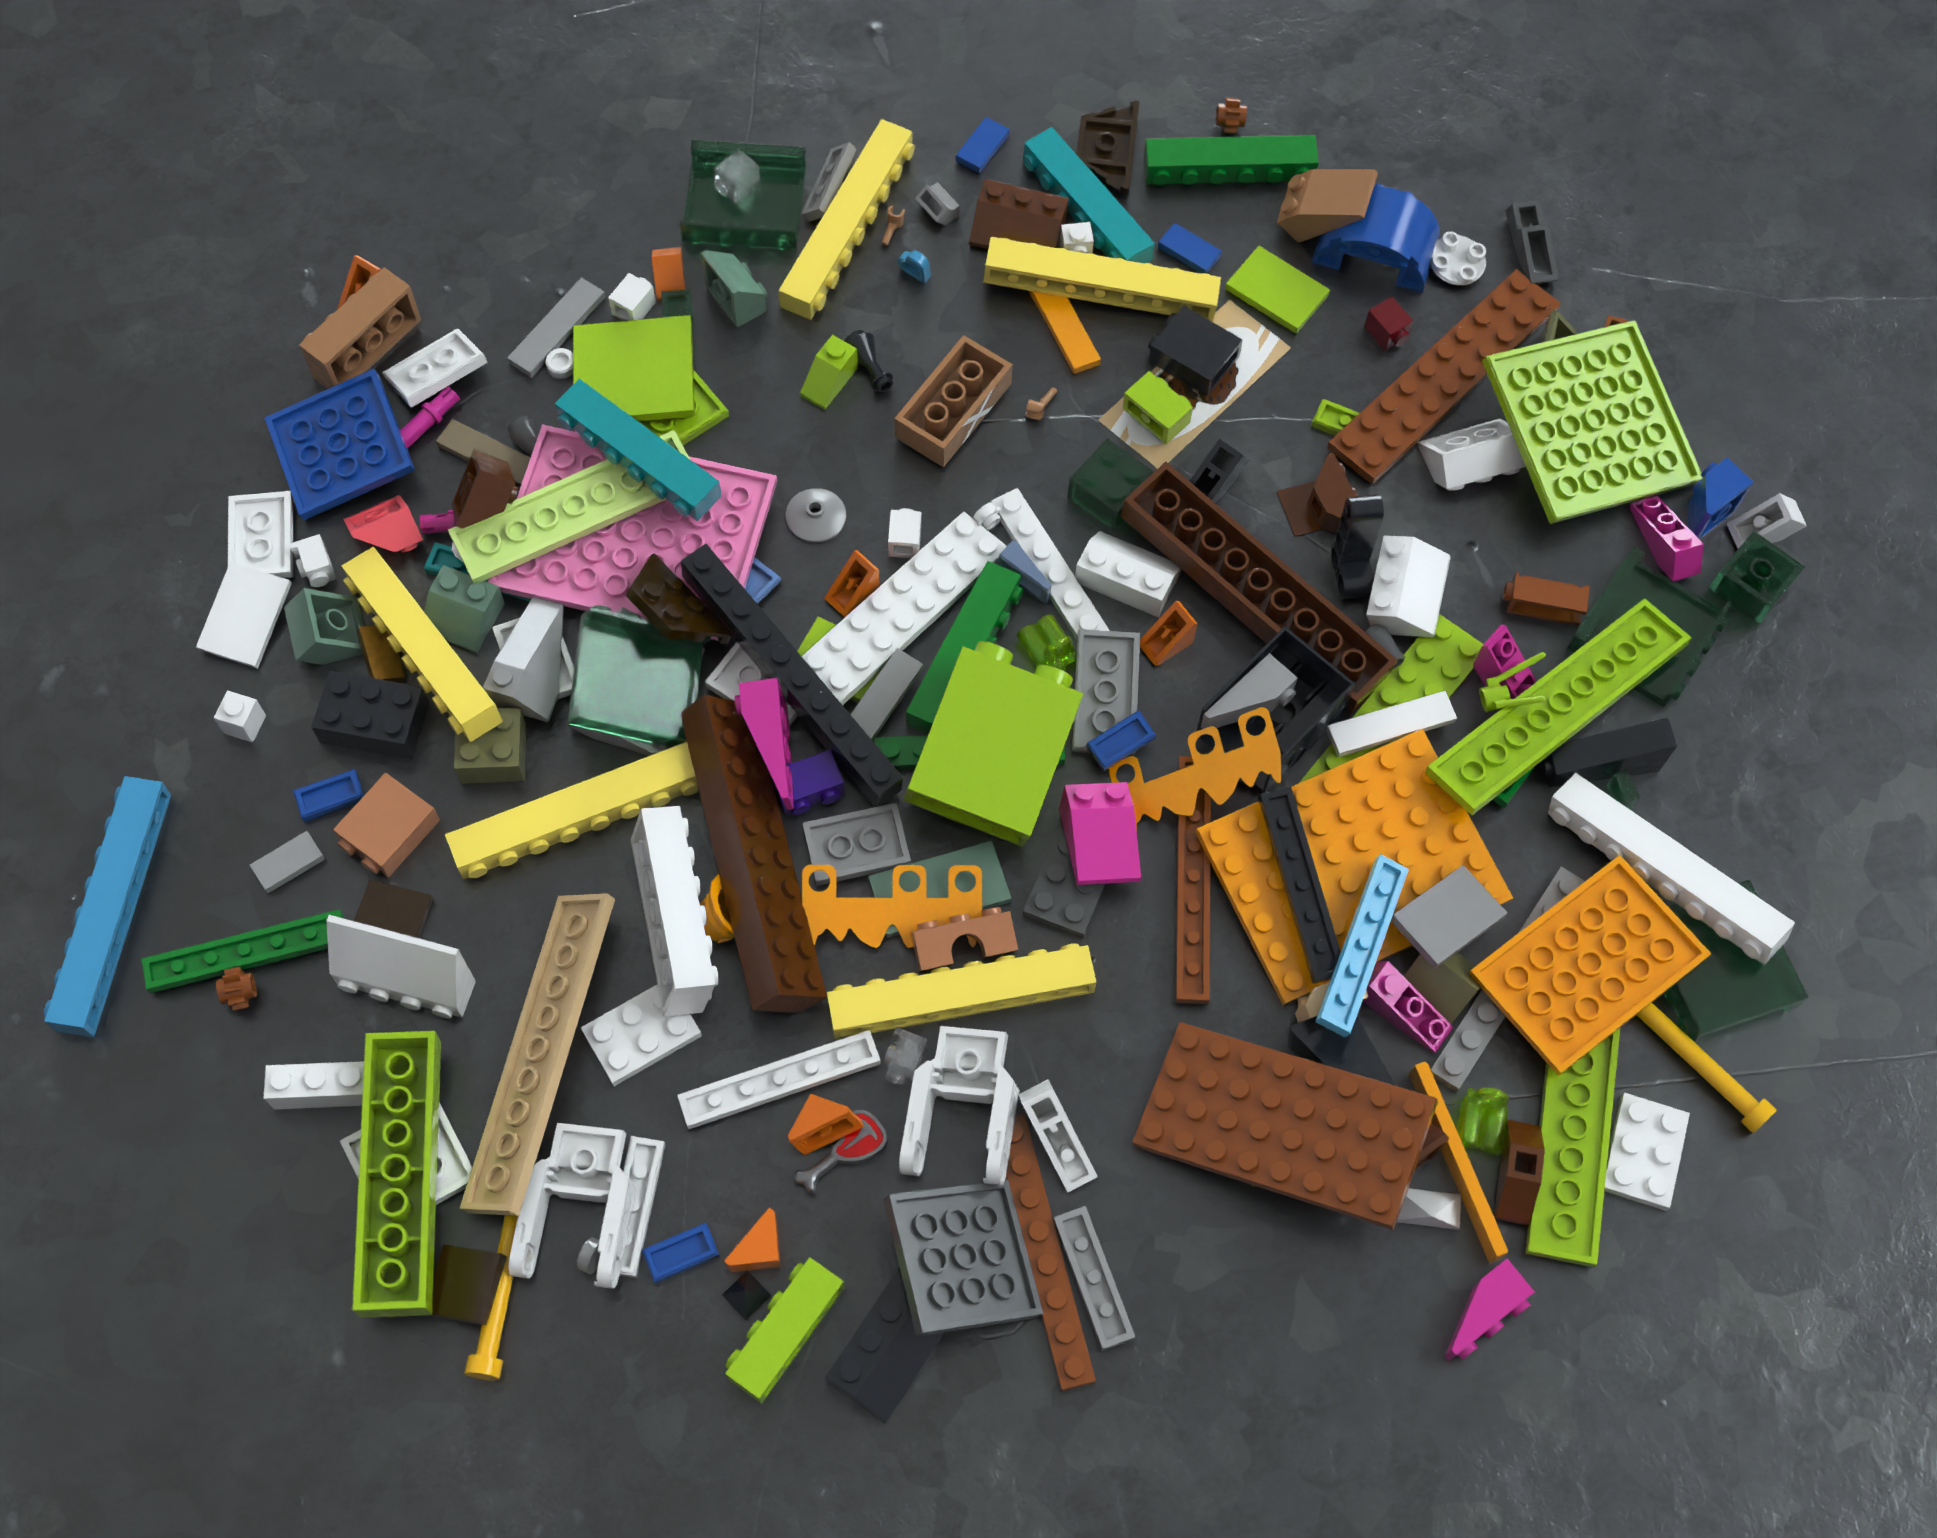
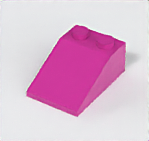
(1100, 833)

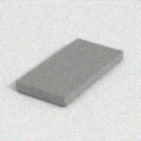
(1108, 678)

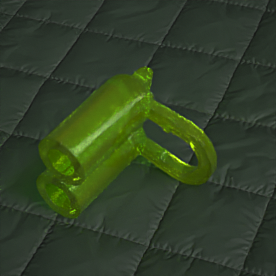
(1047, 643)
(1483, 1119)

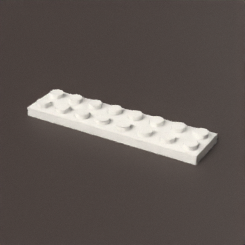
(903, 606)

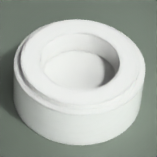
(560, 363)

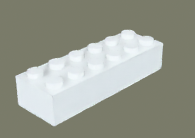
(673, 911)

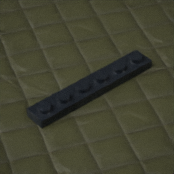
(1301, 883)

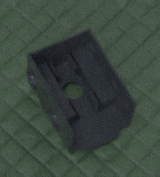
(1318, 702)

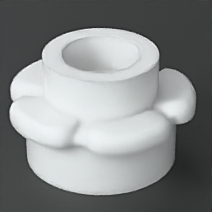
(988, 516)

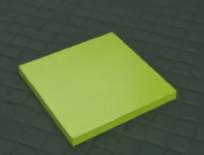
(639, 365)

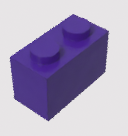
(814, 782)

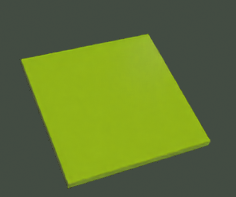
(1592, 421)

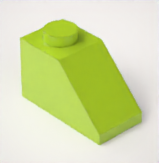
(829, 372)

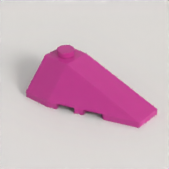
(768, 722)

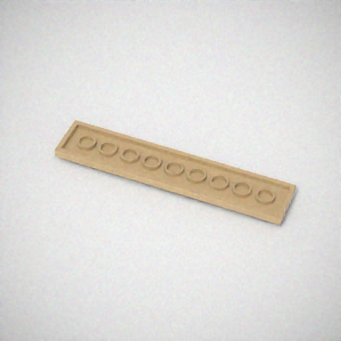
(537, 1056)

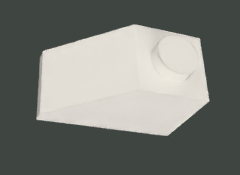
(1772, 520)

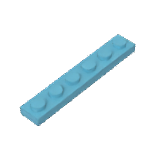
(1362, 946)

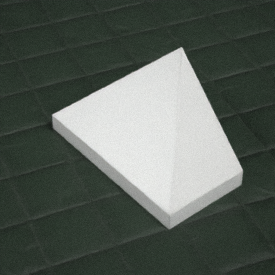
(1431, 1209)

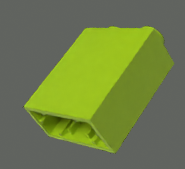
(994, 743)

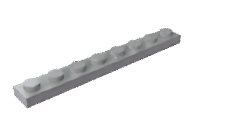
(1484, 1016)

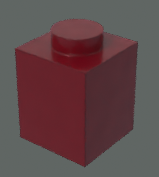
(1389, 324)

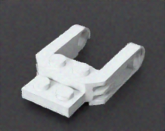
(970, 1070)
(585, 1168)

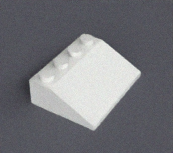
(398, 968)

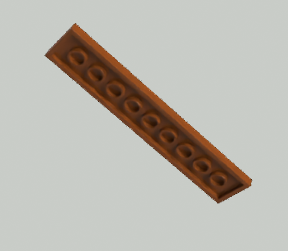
(1441, 377)

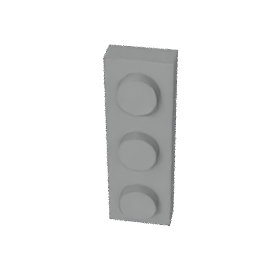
(829, 181)

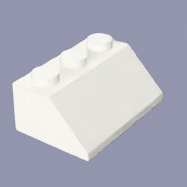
(1472, 454)
(1127, 573)
(1408, 587)

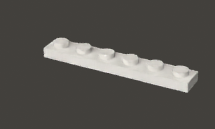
(1065, 589)
(778, 1079)

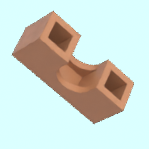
(992, 931)

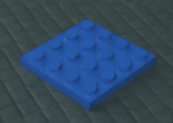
(339, 444)

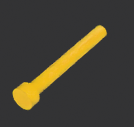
(1755, 1113)
(484, 1363)

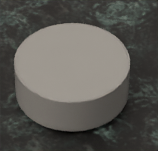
(589, 1256)

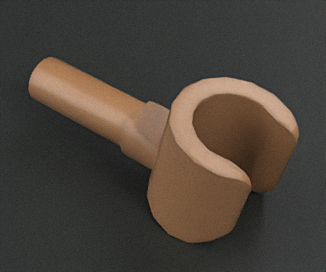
(893, 222)
(1036, 409)

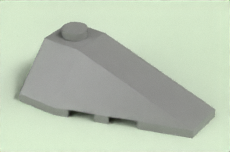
(530, 662)

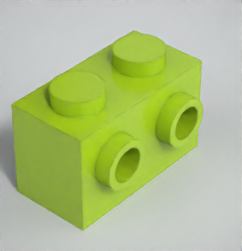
(1157, 407)

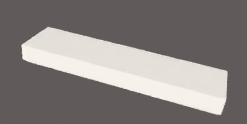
(1391, 723)
(643, 1170)

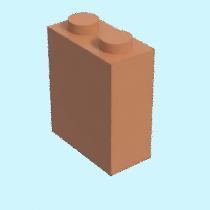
(385, 826)

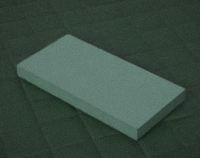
(994, 886)

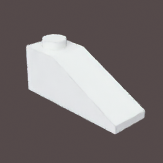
(1057, 1135)

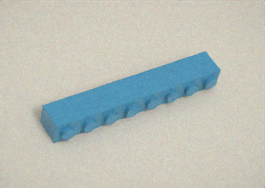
(107, 907)

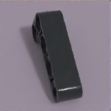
(1355, 543)

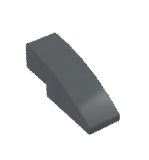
(1532, 241)

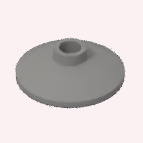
(815, 526)

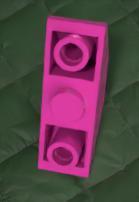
(1499, 655)

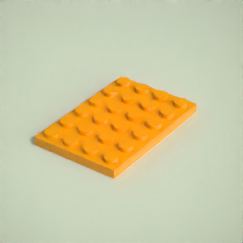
(1589, 964)

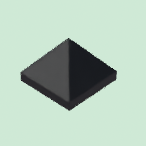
(746, 1295)

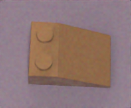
(1325, 201)

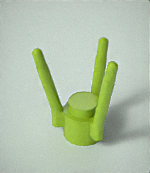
(1497, 696)

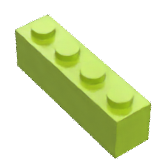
(784, 1330)

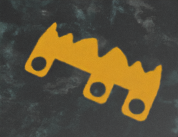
(1213, 772)
(872, 916)

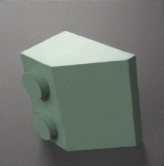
(733, 287)
(463, 608)
(324, 626)

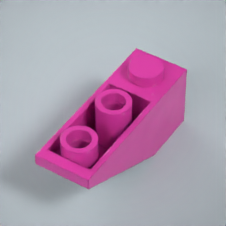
(1669, 539)
(1405, 1007)
(1490, 1300)

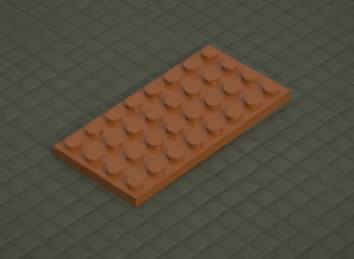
(1286, 1124)

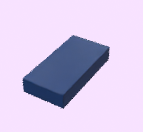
(982, 145)
(1189, 249)
(1121, 740)
(328, 795)
(680, 1253)

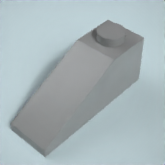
(1263, 686)

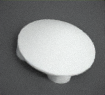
(1458, 259)

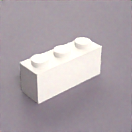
(314, 1085)

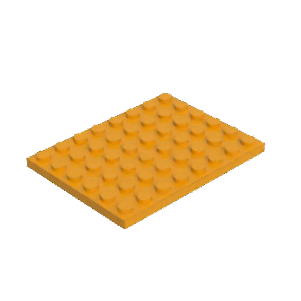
(1349, 819)

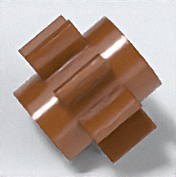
(1231, 115)
(236, 988)

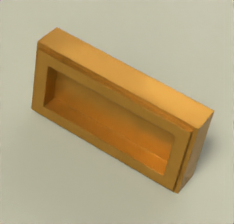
(379, 656)

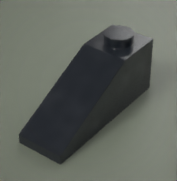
(1219, 470)

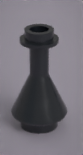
(867, 357)

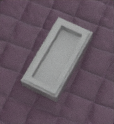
(287, 862)

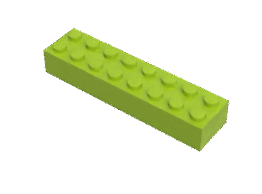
(397, 1175)

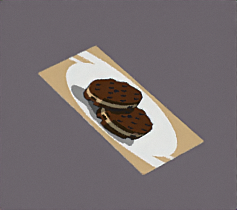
(1258, 353)

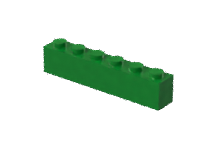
(1228, 159)
(979, 620)

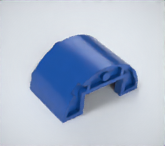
(1394, 232)

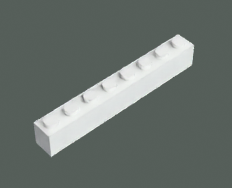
(1671, 869)

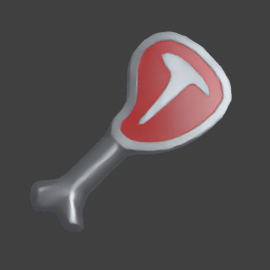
(851, 1150)

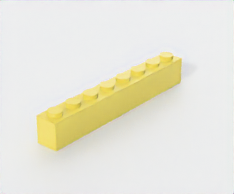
(846, 220)
(1099, 278)
(422, 645)
(573, 811)
(961, 991)

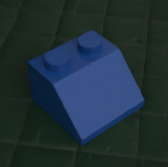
(1716, 496)

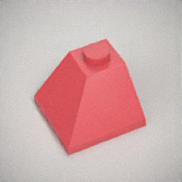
(386, 526)

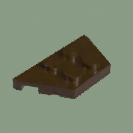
(1108, 145)
(673, 605)

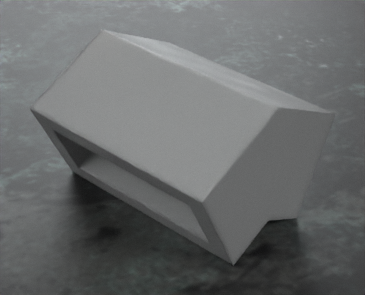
(938, 203)

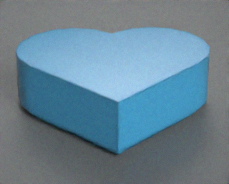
(915, 264)

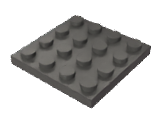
(962, 1257)

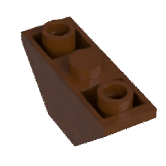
(1330, 494)
(1519, 1172)

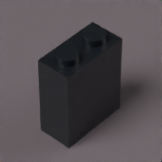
(1194, 350)

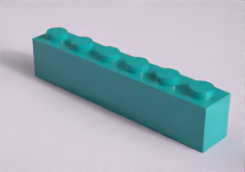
(1089, 199)
(638, 450)

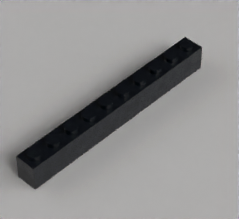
(798, 681)

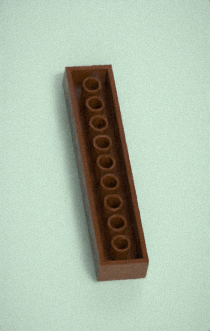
(1251, 578)
(753, 859)

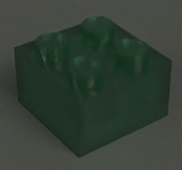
(1106, 482)
(1756, 577)

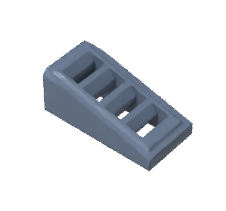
(1032, 579)

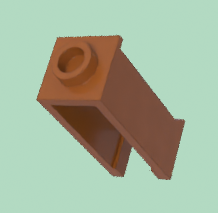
(1546, 599)

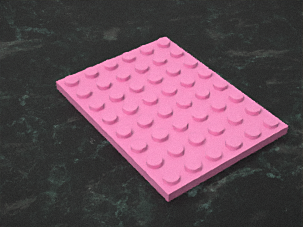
(606, 562)

